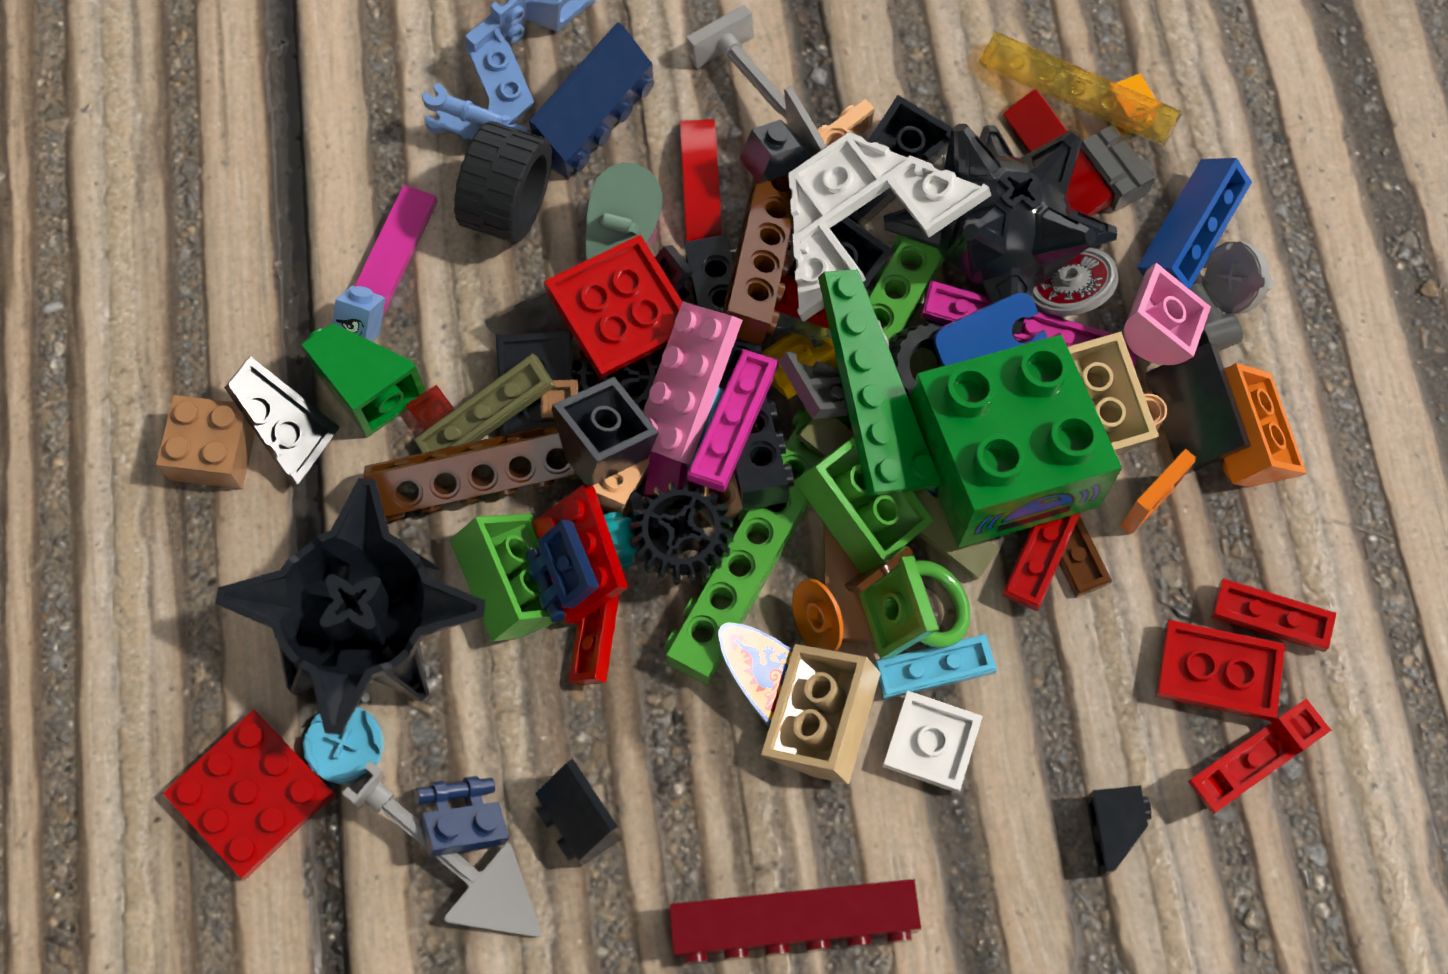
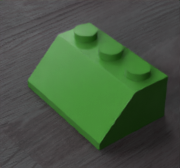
(864, 526)
(495, 569)

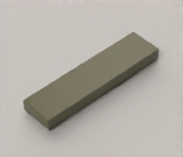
(489, 407)

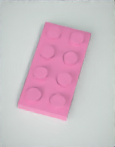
(689, 379)

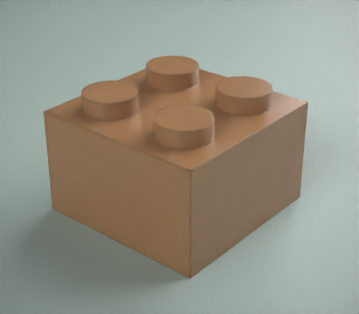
(205, 443)

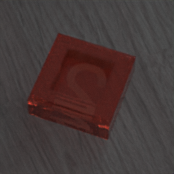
(429, 407)

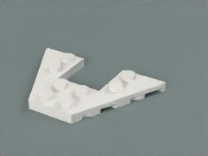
(846, 179)

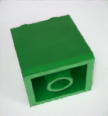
(363, 376)

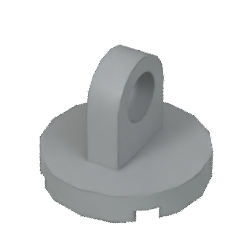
(1237, 277)

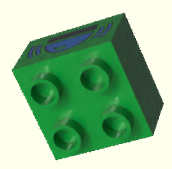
(1013, 440)

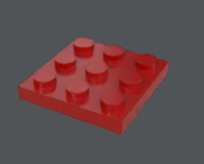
(616, 305)
(248, 794)

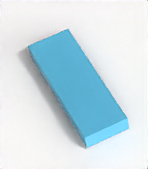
(935, 667)

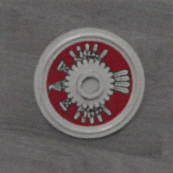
(1078, 285)

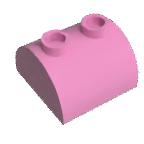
(1165, 319)

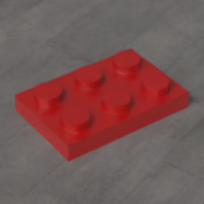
(586, 513)
(1220, 670)

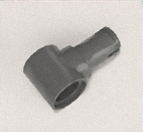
(1219, 328)

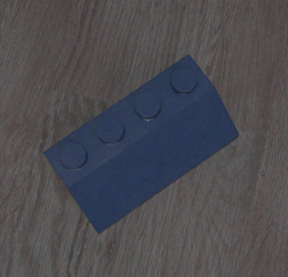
(593, 100)

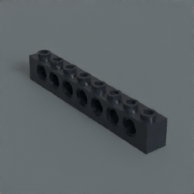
(756, 484)

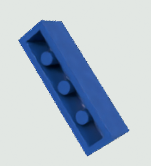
(1198, 219)

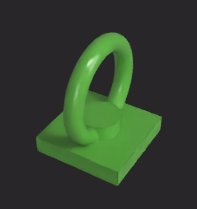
(901, 610)

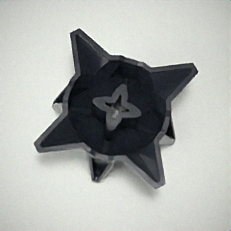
(1025, 225)
(353, 610)

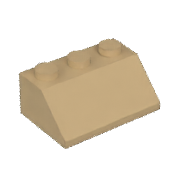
(1115, 391)
(822, 712)

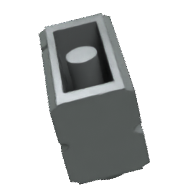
(1118, 166)

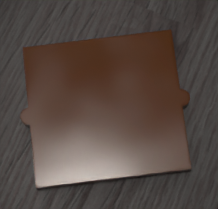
(867, 578)

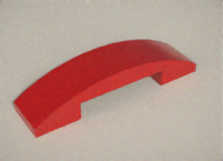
(700, 179)
(1259, 756)

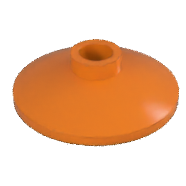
(817, 615)

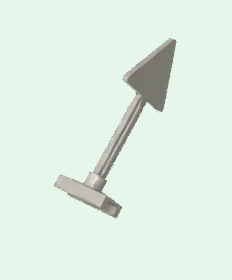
(725, 38)
(494, 896)

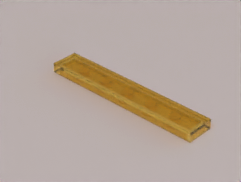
(1080, 88)

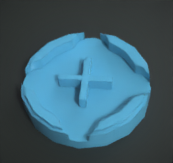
(345, 755)

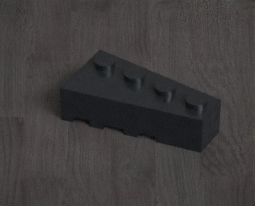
(906, 132)

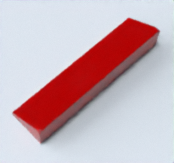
(1037, 125)

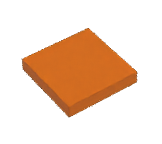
(1158, 492)

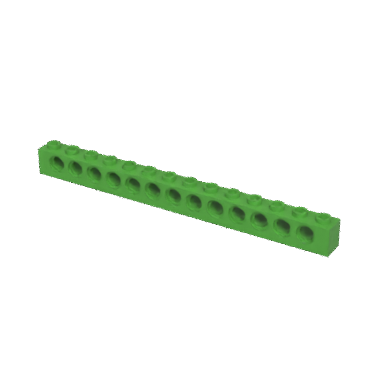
(703, 659)

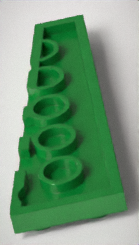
(880, 413)

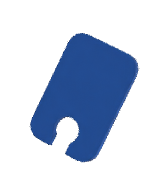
(985, 330)

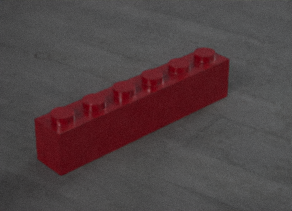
(795, 919)

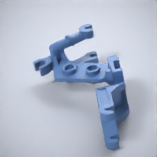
(497, 66)

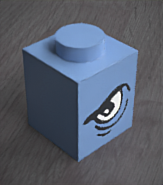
(360, 311)

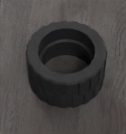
(502, 182)

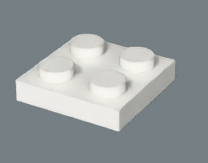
(932, 741)

